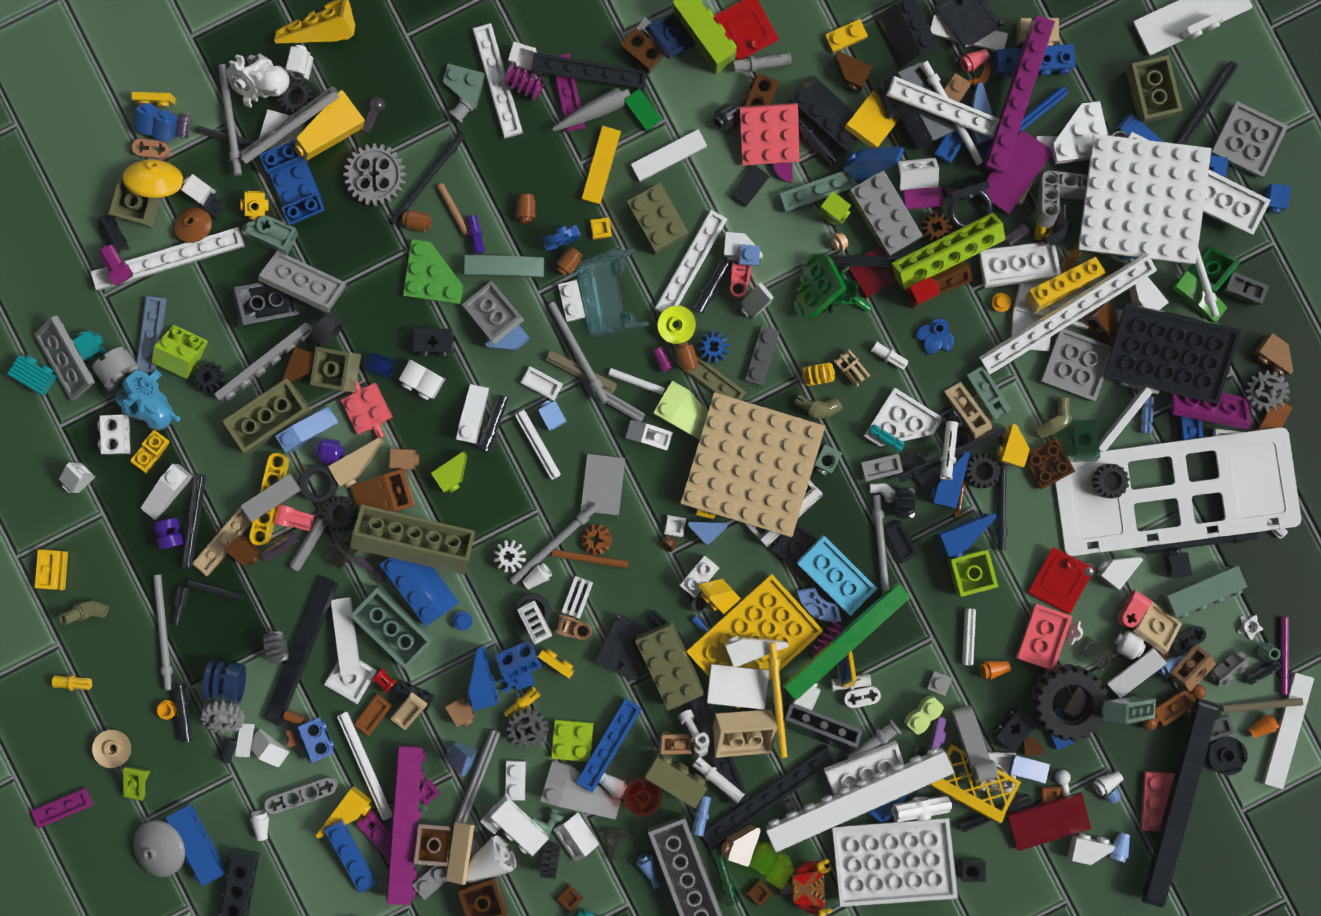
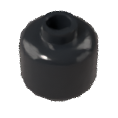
(726, 116)

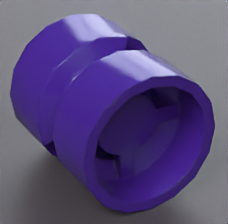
(168, 540)

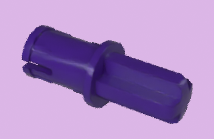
(475, 234)

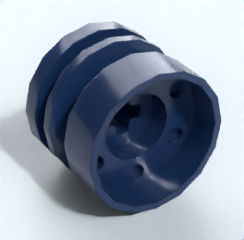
(224, 682)

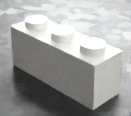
(518, 826)

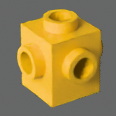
(254, 197)

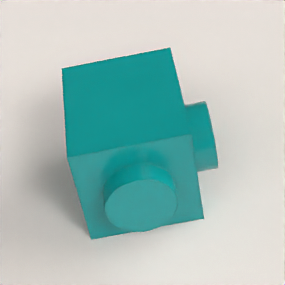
(89, 345)

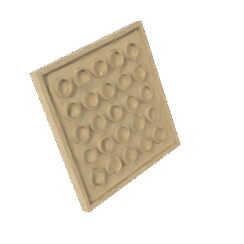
(753, 464)

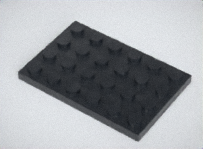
(1172, 353)

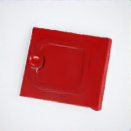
(747, 27)
(1060, 580)

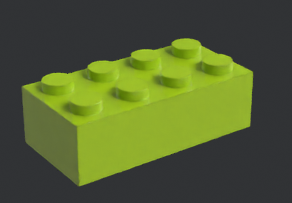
(705, 32)

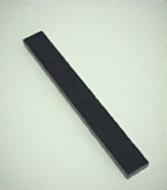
(300, 650)
(768, 796)

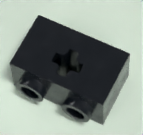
(423, 336)
(1023, 723)

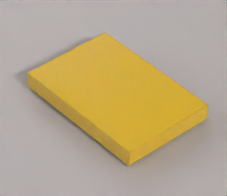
(870, 122)

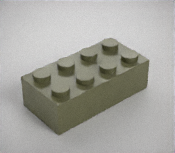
(669, 665)

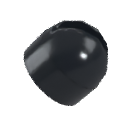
(701, 605)

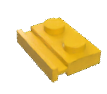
(51, 569)

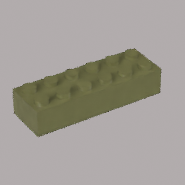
(412, 539)

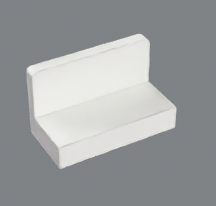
(918, 174)
(576, 837)

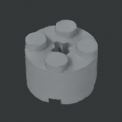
(115, 367)

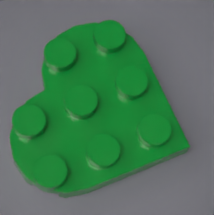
(818, 286)

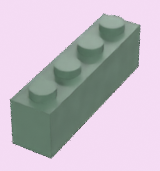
(1205, 591)
(1129, 709)

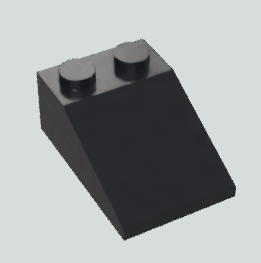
(261, 304)

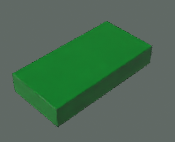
(643, 110)

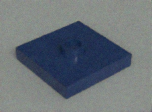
(670, 36)

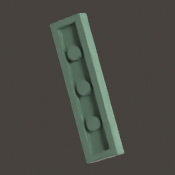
(816, 190)

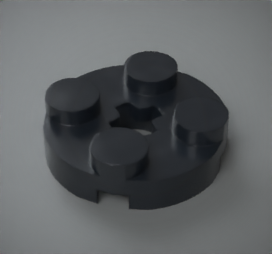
(1236, 761)

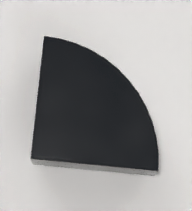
(213, 206)

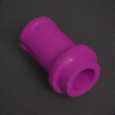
(662, 359)

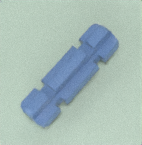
(1147, 416)

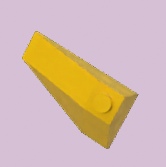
(328, 25)

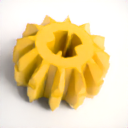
(818, 374)

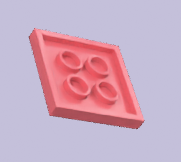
(769, 134)

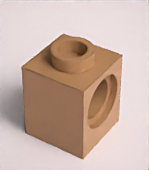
(403, 459)
(461, 712)

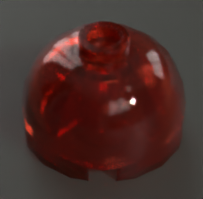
(642, 797)

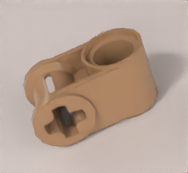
(571, 627)

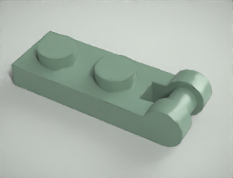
(988, 392)

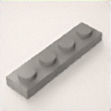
(437, 875)

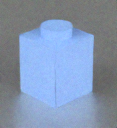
(552, 414)

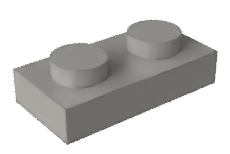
(881, 467)

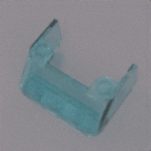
(602, 294)

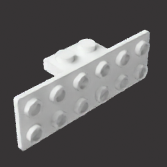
(1185, 20)

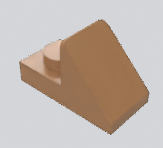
(675, 743)

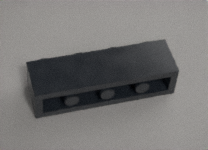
(821, 727)

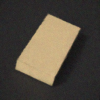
(408, 711)

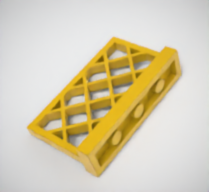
(972, 801)

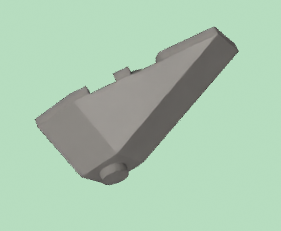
(566, 793)

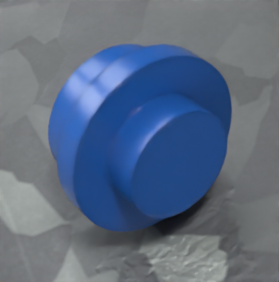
(462, 620)

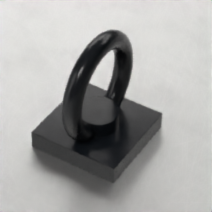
(964, 190)

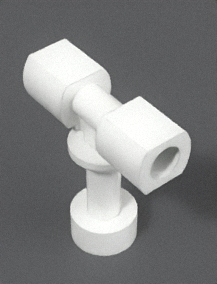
(701, 740)

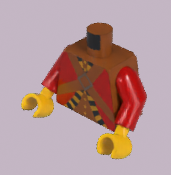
(808, 887)

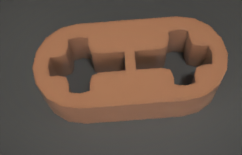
(151, 153)

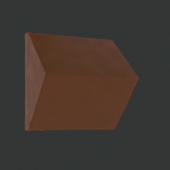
(432, 845)

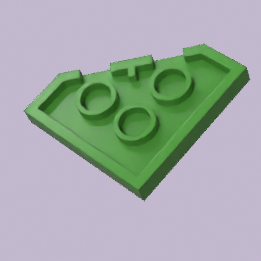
(430, 276)

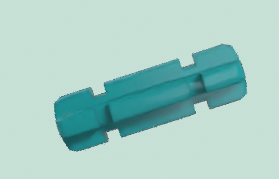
(886, 437)

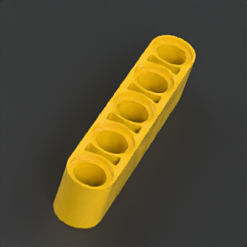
(280, 473)

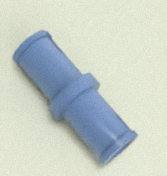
(701, 816)

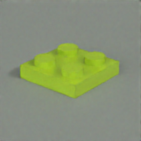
(572, 740)

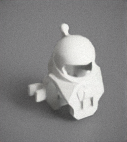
(257, 79)

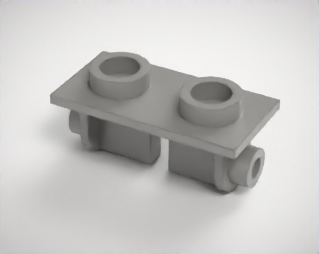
(1225, 674)

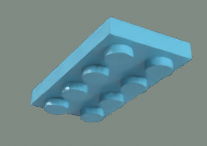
(836, 575)

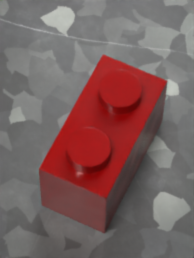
(922, 291)

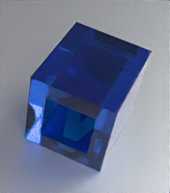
(379, 364)

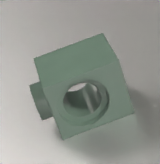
(833, 454)

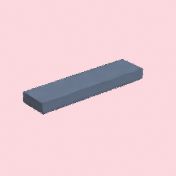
(150, 332)

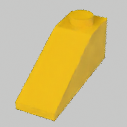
(349, 809)

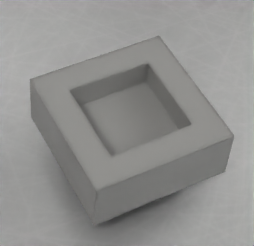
(939, 683)

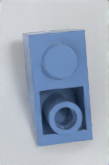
(511, 341)

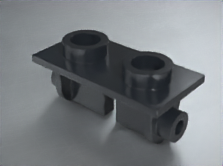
(109, 227)
(963, 435)
(405, 688)

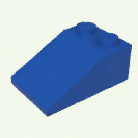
(961, 537)
(482, 687)

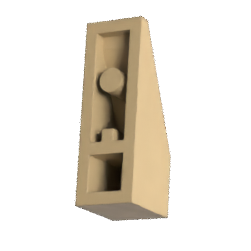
(970, 412)
(353, 465)

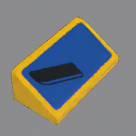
(847, 671)

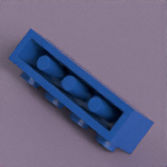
(1056, 59)

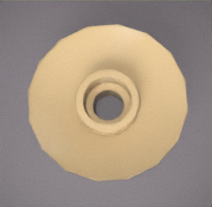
(105, 755)

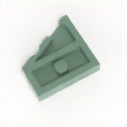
(465, 83)

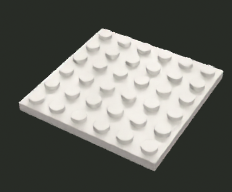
(1144, 199)

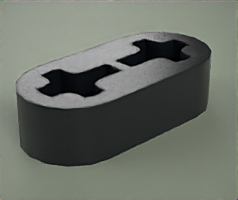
(1189, 643)

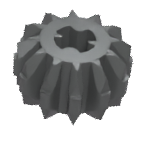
(275, 647)

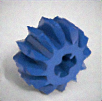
(720, 348)

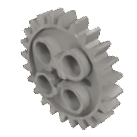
(358, 175)

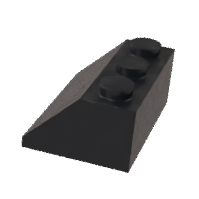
(907, 32)

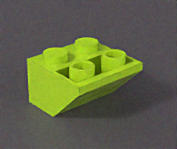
(179, 351)

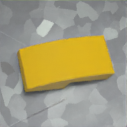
(150, 451)

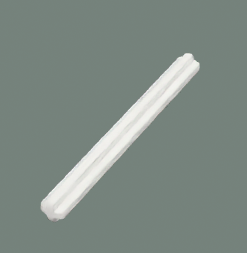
(365, 766)

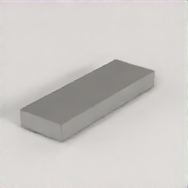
(271, 497)

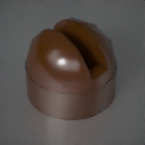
(668, 543)

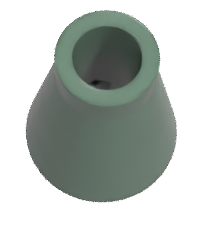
(1268, 652)

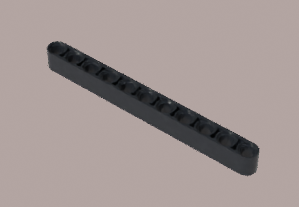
(1179, 802)

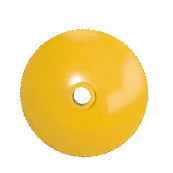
(152, 178)

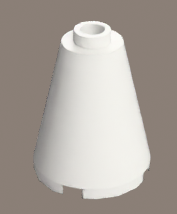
(491, 861)

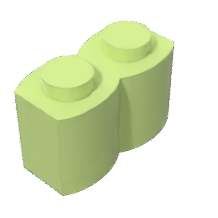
(927, 710)

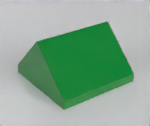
(1217, 267)

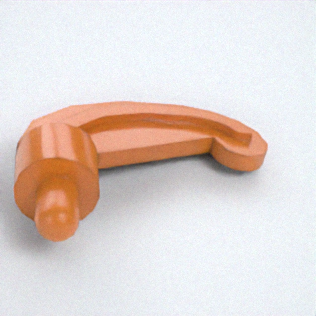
(984, 76)

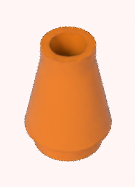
(993, 669)
(1264, 726)

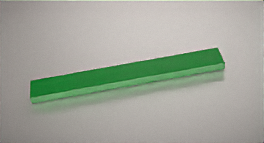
(846, 641)

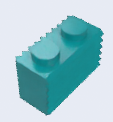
(32, 375)

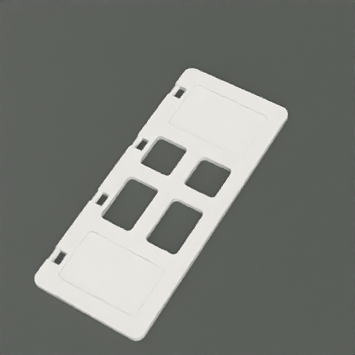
(1252, 478)

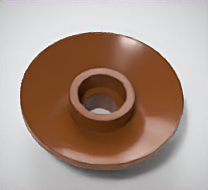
(197, 229)

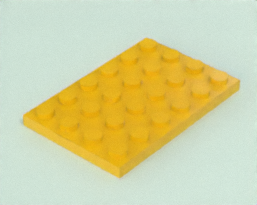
(763, 614)

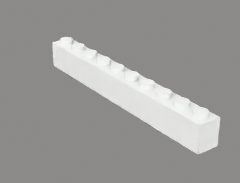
(859, 799)

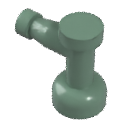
(555, 816)

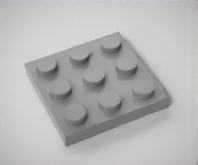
(1249, 139)
(1077, 364)

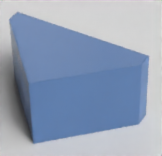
(707, 530)

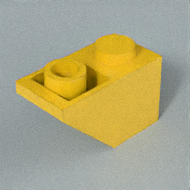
(1014, 448)
(719, 595)

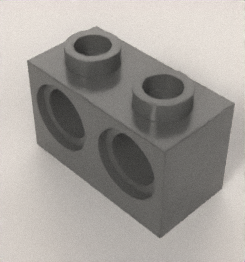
(1244, 289)

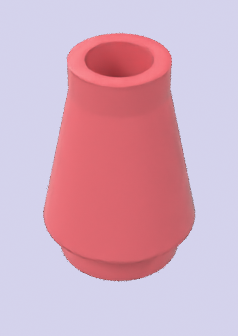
(973, 60)

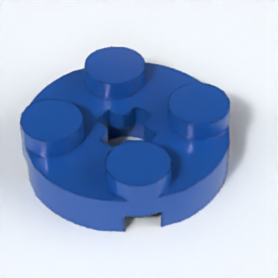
(563, 236)

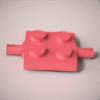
(367, 409)

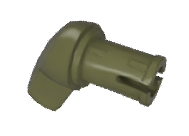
(817, 408)
(1059, 422)
(83, 611)

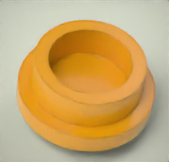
(1001, 302)
(166, 709)

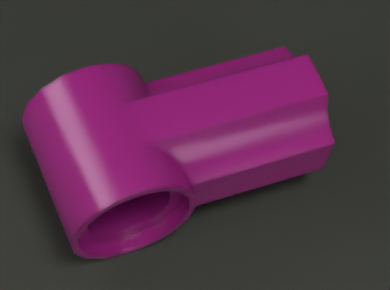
(117, 269)

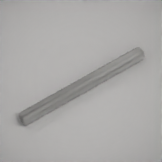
(477, 776)

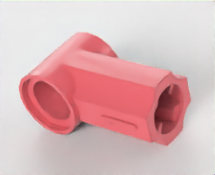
(288, 517)

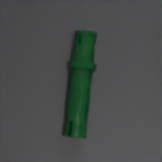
(726, 882)

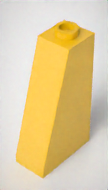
(329, 127)

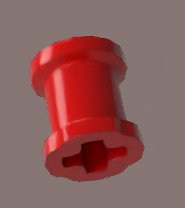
(386, 687)

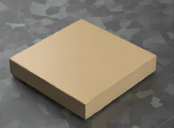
(1158, 628)

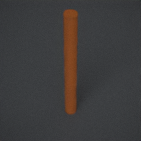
(590, 558)

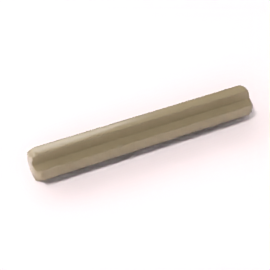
(577, 370)

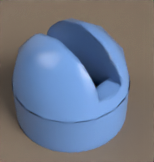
(1113, 797)

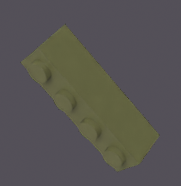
(267, 416)

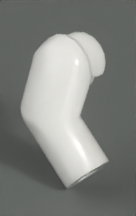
(884, 489)

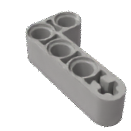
(973, 745)

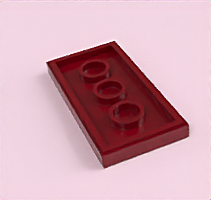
(1049, 821)

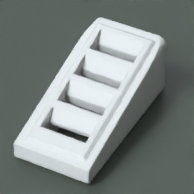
(547, 634)

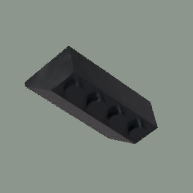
(825, 113)
(922, 126)

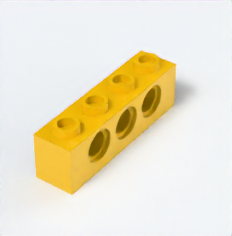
(1065, 285)

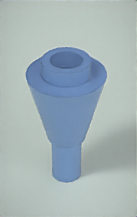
(1171, 664)
(647, 866)

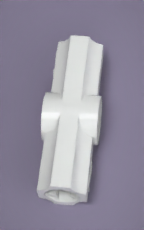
(921, 808)

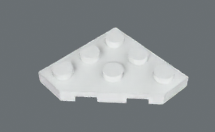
(1077, 136)
(904, 419)

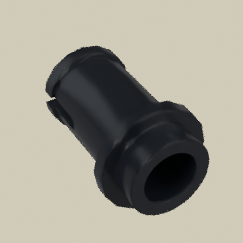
(228, 750)

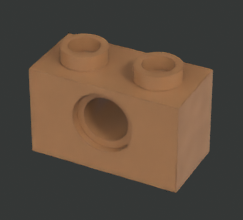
(1193, 668)

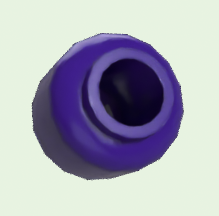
(329, 451)

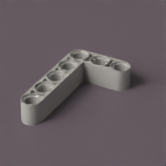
(1056, 186)

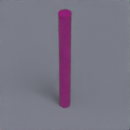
(1284, 657)

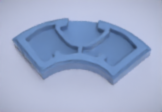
(817, 606)

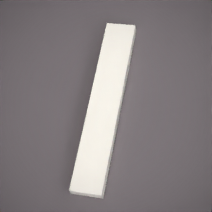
(495, 75)
(943, 107)
(692, 261)
(1287, 732)

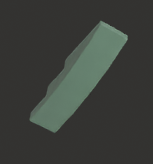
(503, 266)

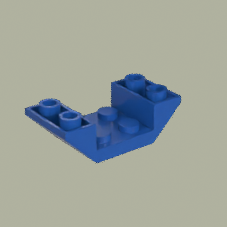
(293, 182)

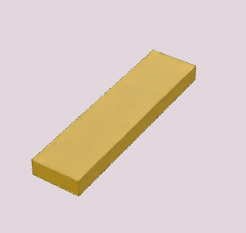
(601, 165)

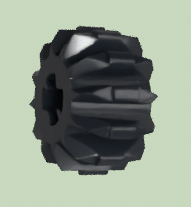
(209, 369)
(904, 502)

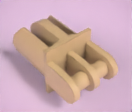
(850, 366)

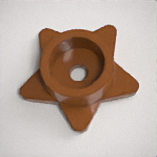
(292, 741)

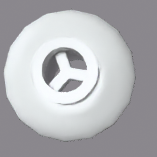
(1130, 645)

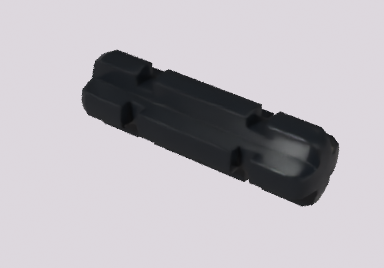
(887, 103)
(1262, 672)

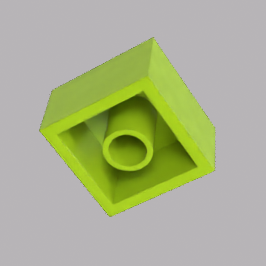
(972, 572)

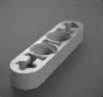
(301, 795)

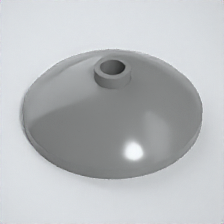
(159, 848)

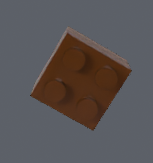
(483, 898)

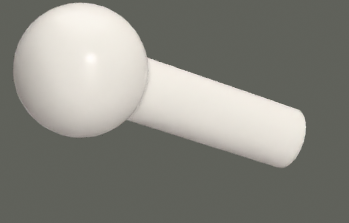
(1063, 778)

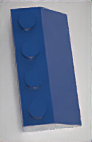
(421, 588)

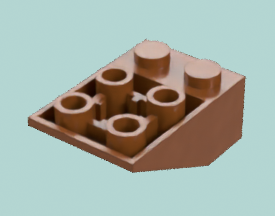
(385, 492)

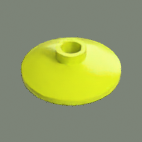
(683, 331)

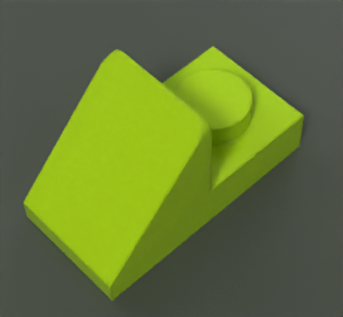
(134, 782)

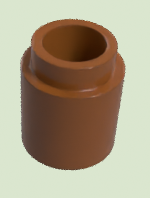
(525, 208)
(417, 220)
(568, 261)
(686, 356)

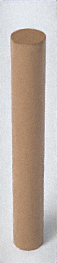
(453, 209)

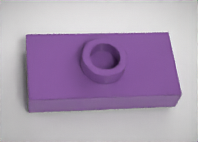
(938, 735)

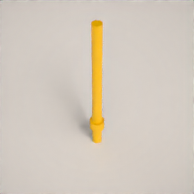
(774, 663)

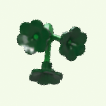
(849, 294)

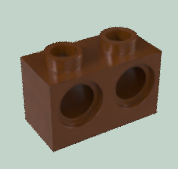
(639, 53)
(762, 97)

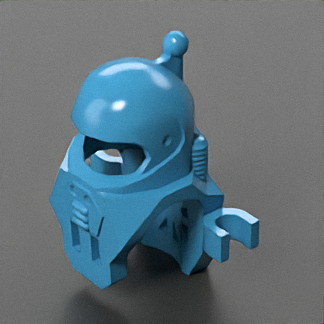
(144, 400)

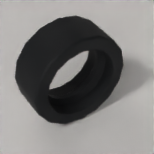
(327, 329)
(304, 484)
(536, 597)

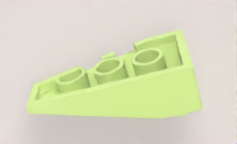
(682, 410)

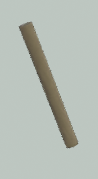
(1262, 705)

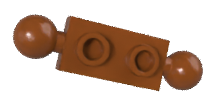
(1174, 707)

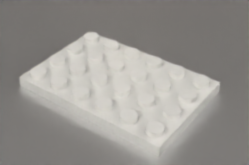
(894, 862)

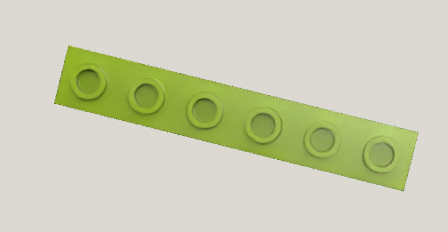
(949, 251)

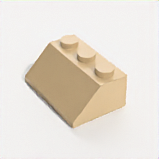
(744, 733)

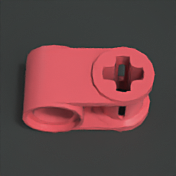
(739, 277)
(1135, 606)

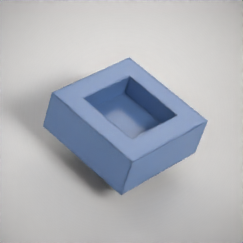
(749, 255)

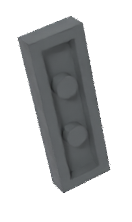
(762, 355)

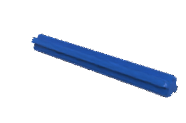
(1036, 112)

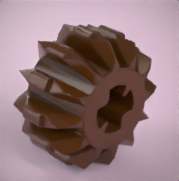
(931, 221)

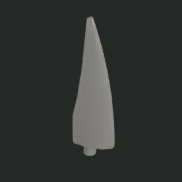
(598, 107)

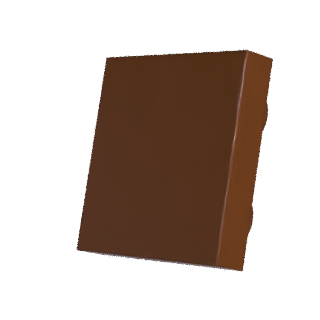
(1049, 463)

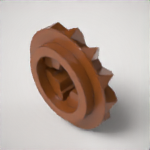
(588, 544)

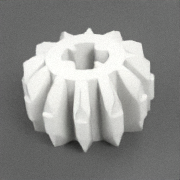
(506, 562)

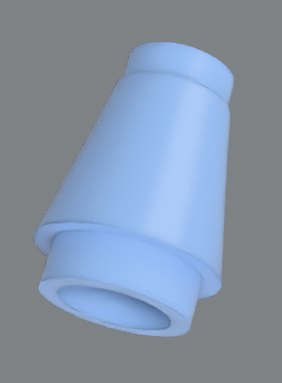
(1121, 847)

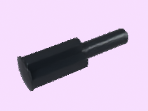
(180, 601)

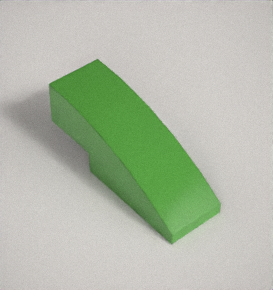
(1191, 289)

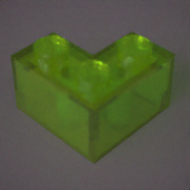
(774, 866)

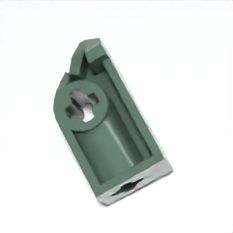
(277, 237)

